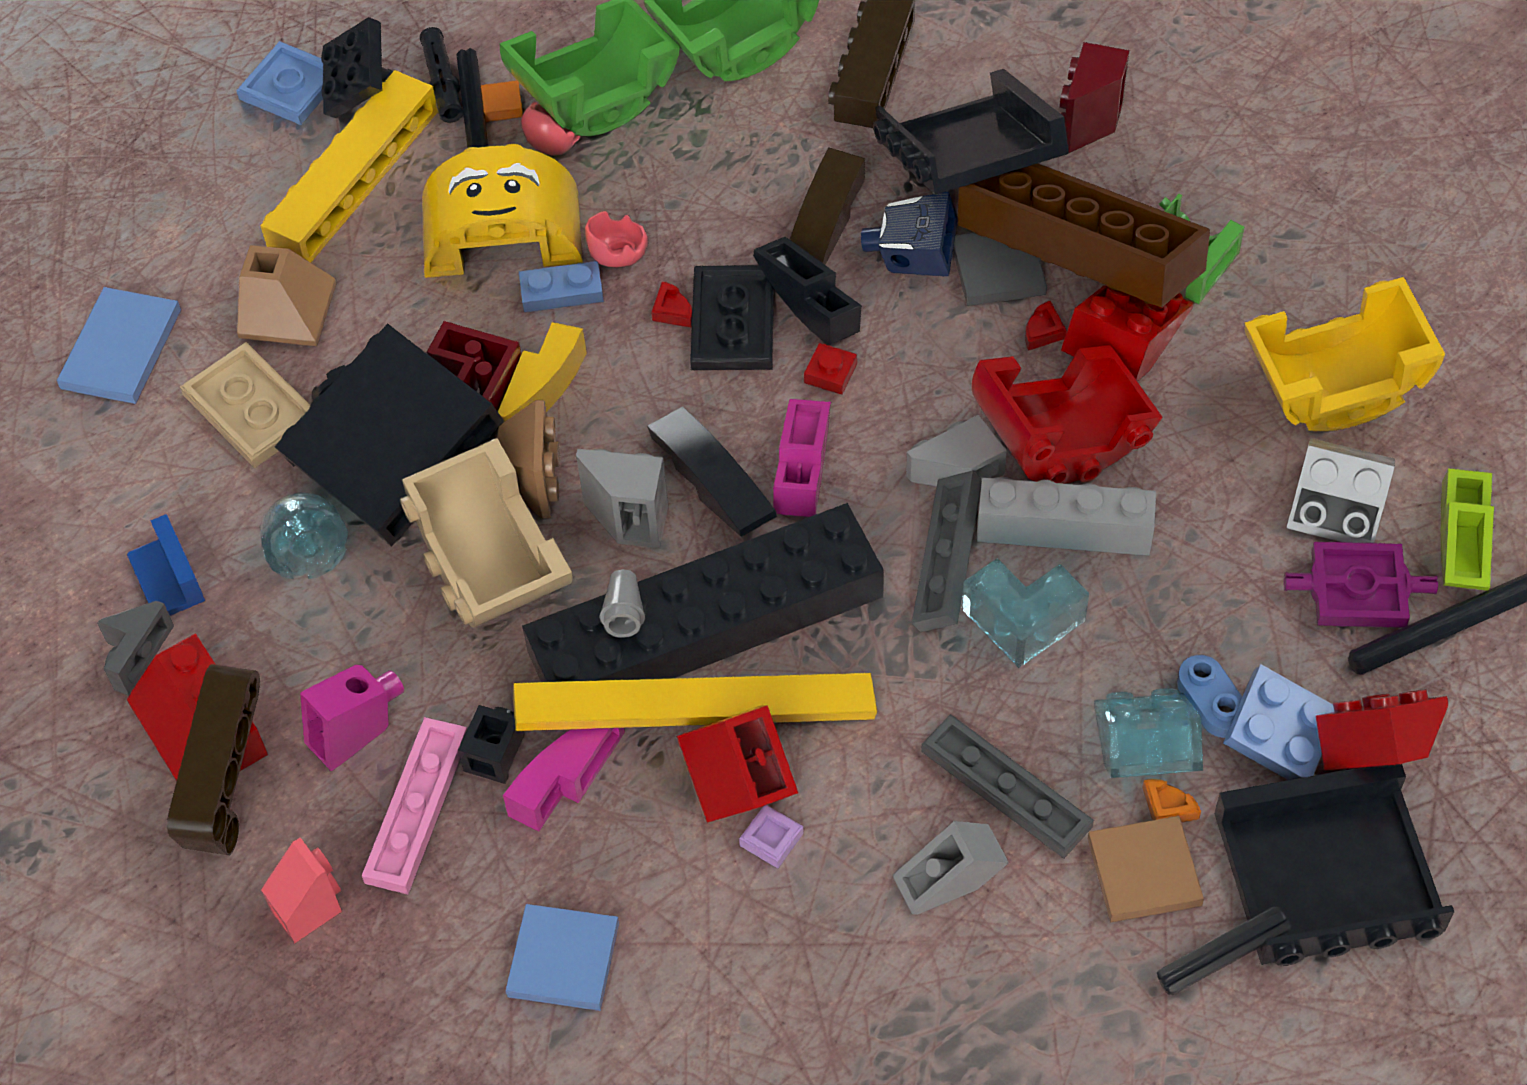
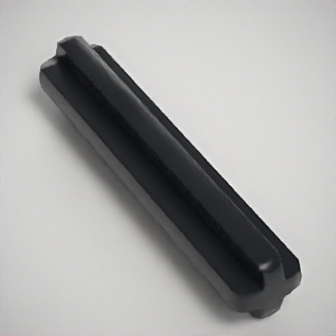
(1223, 950)

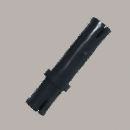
(448, 101)

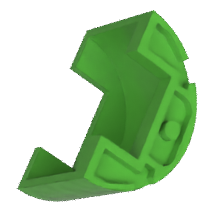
(733, 35)
(601, 78)

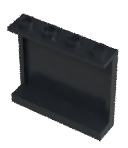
(976, 138)
(382, 423)
(1334, 860)

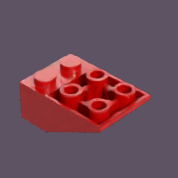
(1127, 324)

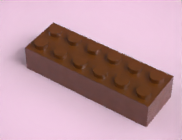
(1087, 231)

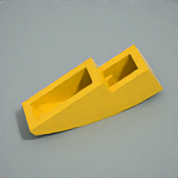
(545, 374)

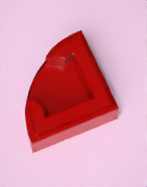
(671, 307)
(1044, 327)

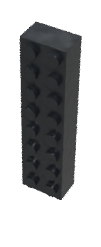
(717, 604)

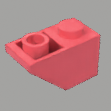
(302, 891)

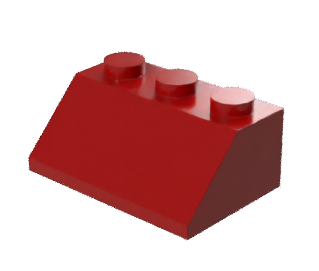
(168, 699)

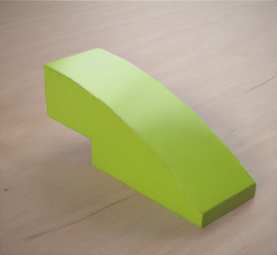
(1466, 529)

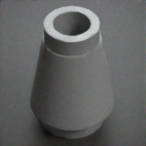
(622, 606)

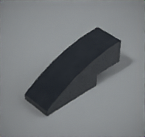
(809, 290)

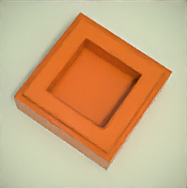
(502, 101)

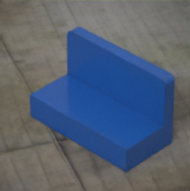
(165, 570)

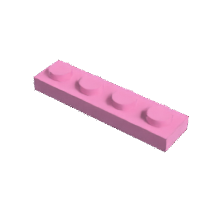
(415, 807)

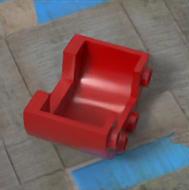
(1071, 423)

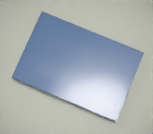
(119, 345)

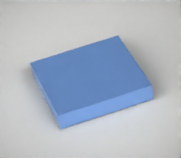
(285, 83)
(562, 957)

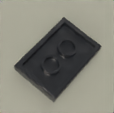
(732, 318)

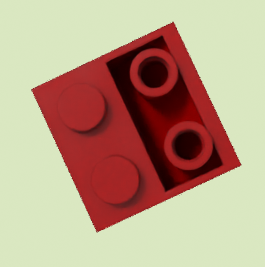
(1380, 730)
(737, 764)

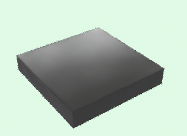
(996, 272)

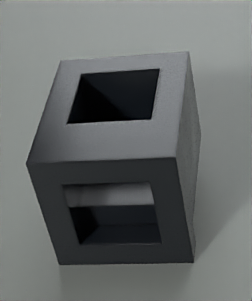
(479, 746)

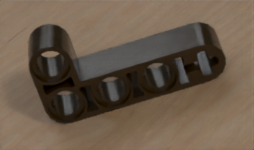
(212, 761)

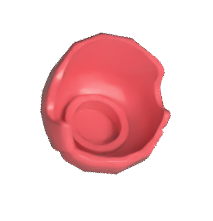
(545, 133)
(615, 242)

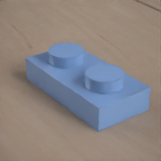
(560, 286)

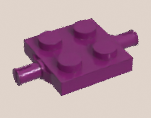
(1360, 584)

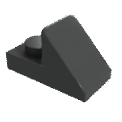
(136, 640)

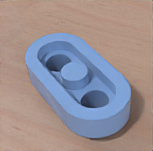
(1209, 693)

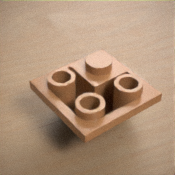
(282, 297)
(534, 453)

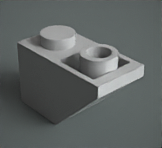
(958, 450)

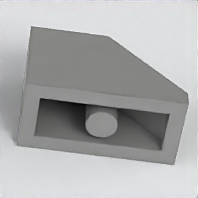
(950, 866)

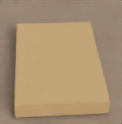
(246, 402)

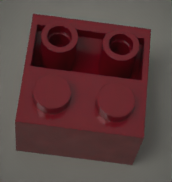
(1095, 94)

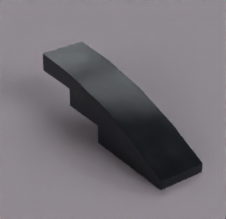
(713, 471)

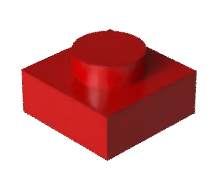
(830, 368)

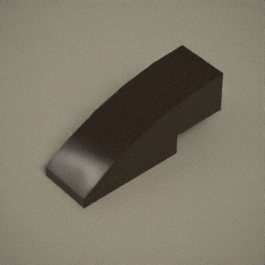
(828, 203)

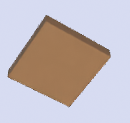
(1145, 869)

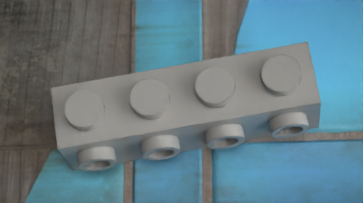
(1066, 516)

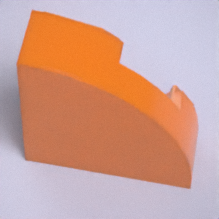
(1168, 801)

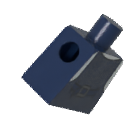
(915, 235)

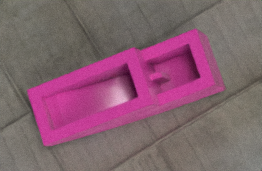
(801, 458)
(558, 771)

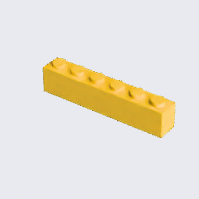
(350, 167)

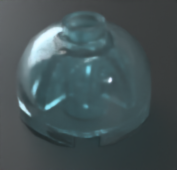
(303, 535)

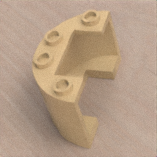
(482, 535)

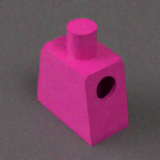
(346, 712)

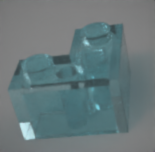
(1021, 617)

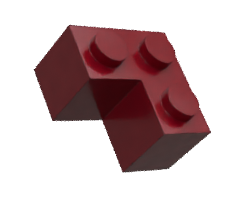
(477, 359)

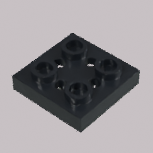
(352, 68)

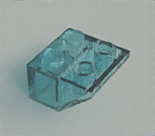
(1149, 733)

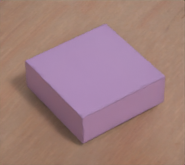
(771, 836)

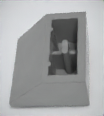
(1341, 493)
(625, 494)

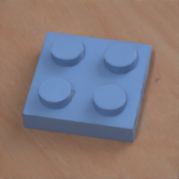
(1278, 725)

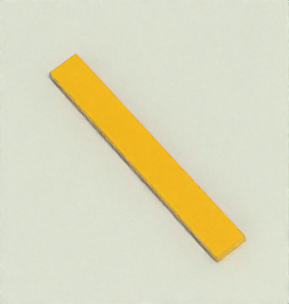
(691, 701)

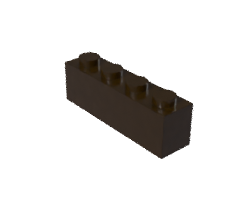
(872, 60)

